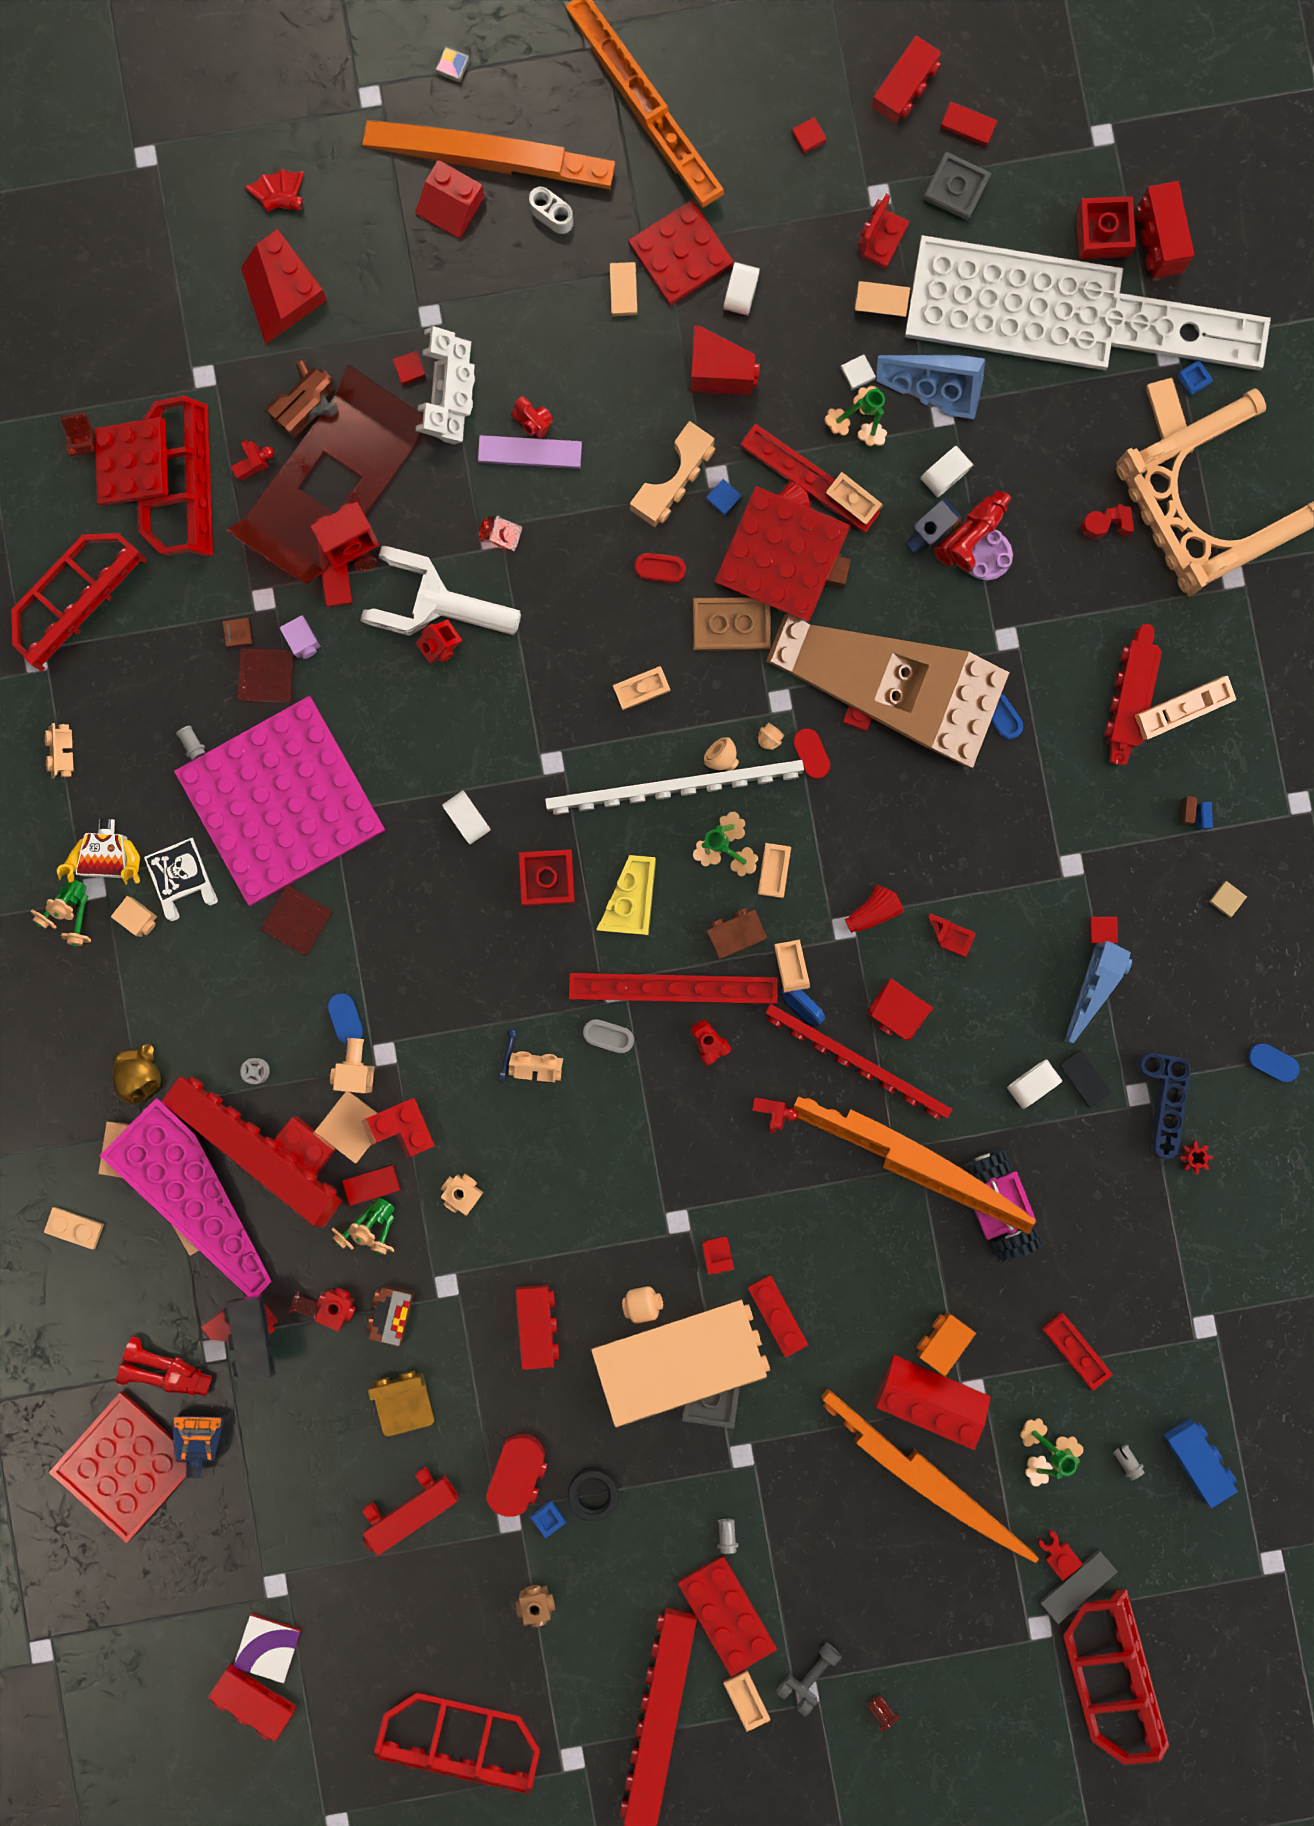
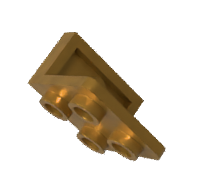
(402, 1403)

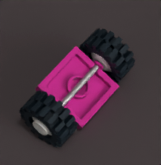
(1015, 1242)

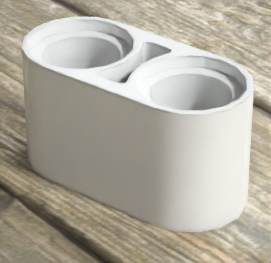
(551, 210)
(741, 288)
(946, 471)
(466, 817)
(1034, 1084)

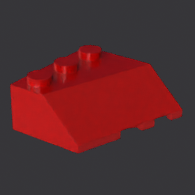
(279, 286)

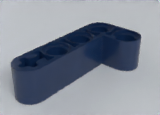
(1163, 1105)

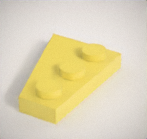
(632, 900)

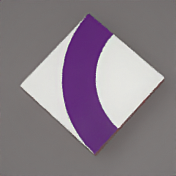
(267, 1648)

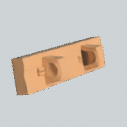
(1185, 707)

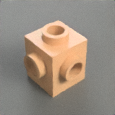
(453, 1201)

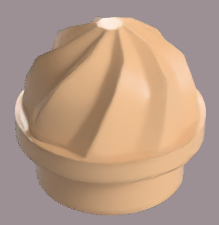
(770, 737)

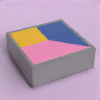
(452, 64)

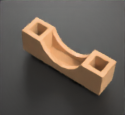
(654, 501)

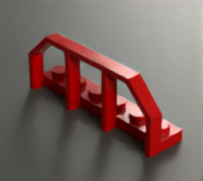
(197, 481)
(75, 613)
(1140, 1681)
(441, 1763)

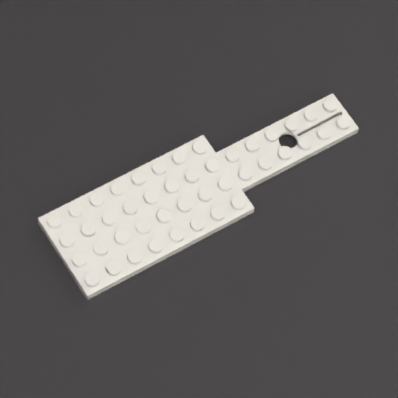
(1062, 310)

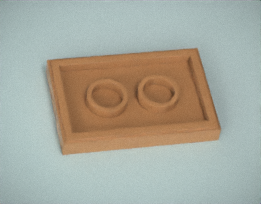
(731, 624)

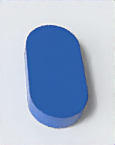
(1006, 720)
(803, 1007)
(345, 1017)
(1273, 1062)

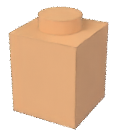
(134, 917)

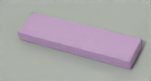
(530, 452)

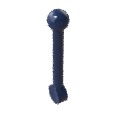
(512, 1034)

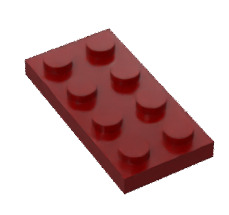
(727, 1615)

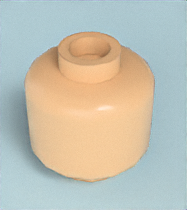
(642, 1304)

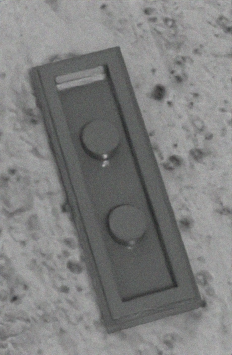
(1078, 1586)

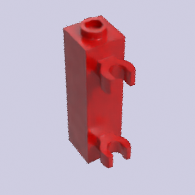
(410, 1515)

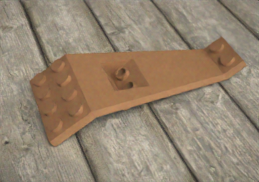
(938, 702)

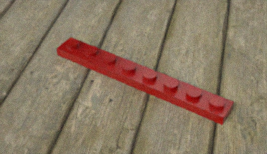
(673, 988)
(866, 1068)

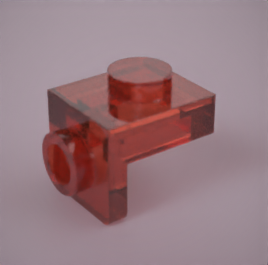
(78, 433)
(500, 532)

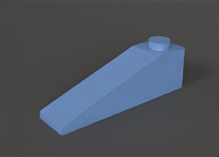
(941, 380)
(1103, 974)

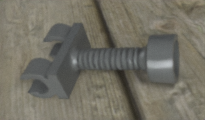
(829, 1656)

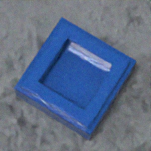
(1194, 378)
(723, 497)
(1204, 816)
(548, 1519)

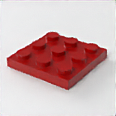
(681, 252)
(131, 461)

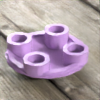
(992, 556)

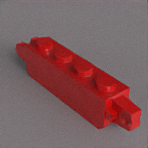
(1133, 695)

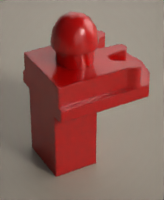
(254, 463)
(777, 1109)

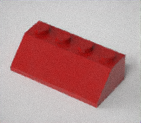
(933, 1402)

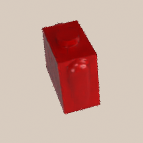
(898, 1011)

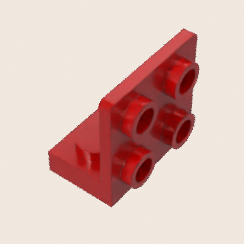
(881, 234)

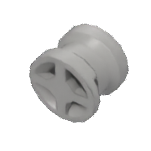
(250, 1071)

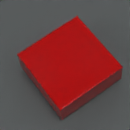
(809, 135)
(409, 367)
(1103, 929)

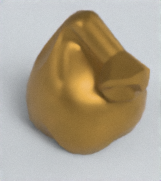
(135, 1075)

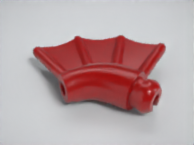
(278, 190)

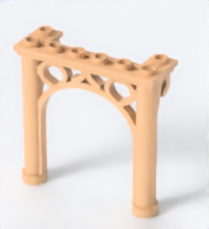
(1198, 572)

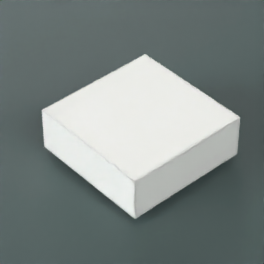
(858, 372)

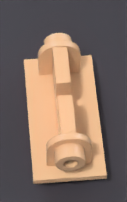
(57, 741)
(523, 1064)

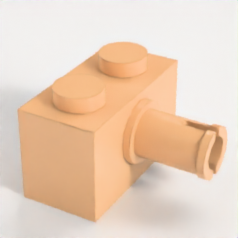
(353, 1074)

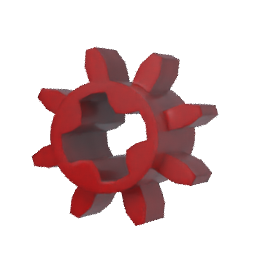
(1188, 1158)

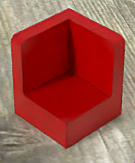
(717, 1255)

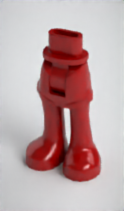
(980, 521)
(178, 1378)

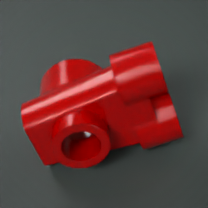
(533, 421)
(709, 1042)

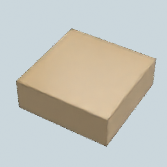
(1227, 899)

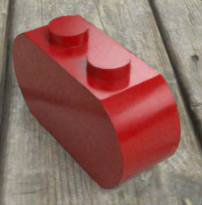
(516, 1475)

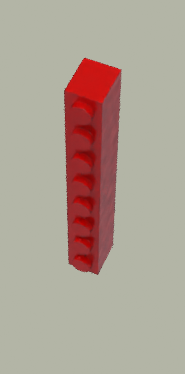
(252, 1151)
(659, 1719)

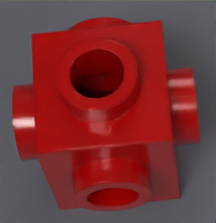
(438, 641)
(328, 1315)

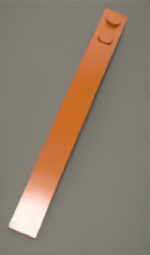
(644, 101)
(489, 152)
(915, 1162)
(925, 1478)

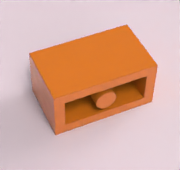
(945, 1343)

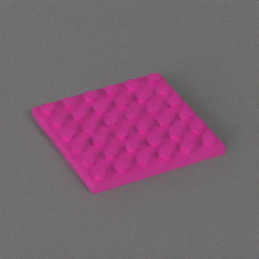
(279, 801)

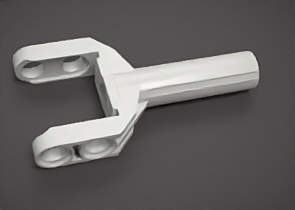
(436, 601)

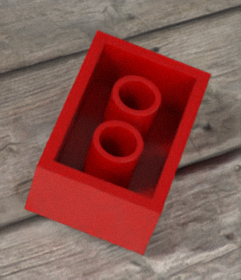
(1164, 230)

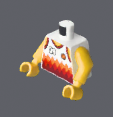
(102, 856)

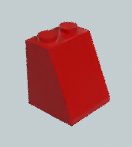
(721, 365)

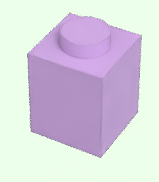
(300, 637)

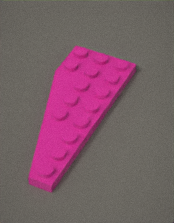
(175, 1176)

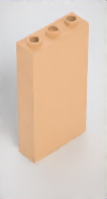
(680, 1363)

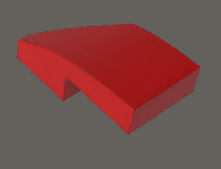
(952, 936)

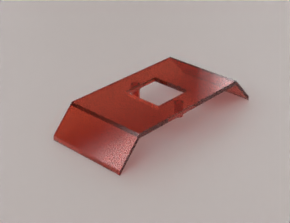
(368, 435)

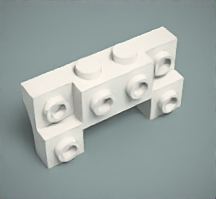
(451, 386)

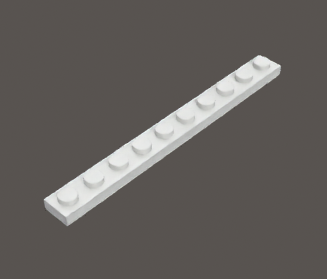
(686, 786)

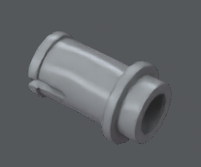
(191, 743)
(1129, 1463)
(727, 1536)

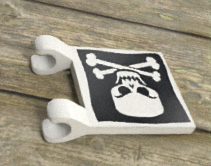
(178, 873)

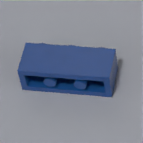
(1201, 1462)

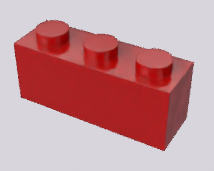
(907, 80)
(536, 1326)
(252, 1703)

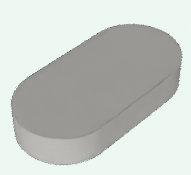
(608, 1036)

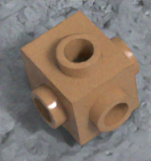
(535, 1596)

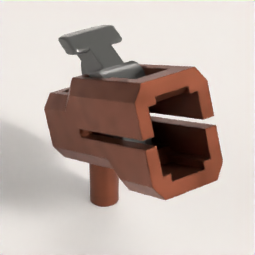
(304, 401)

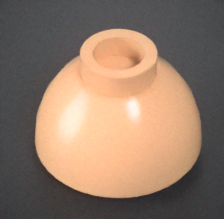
(721, 755)

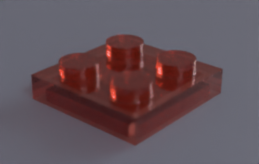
(265, 675)
(296, 920)

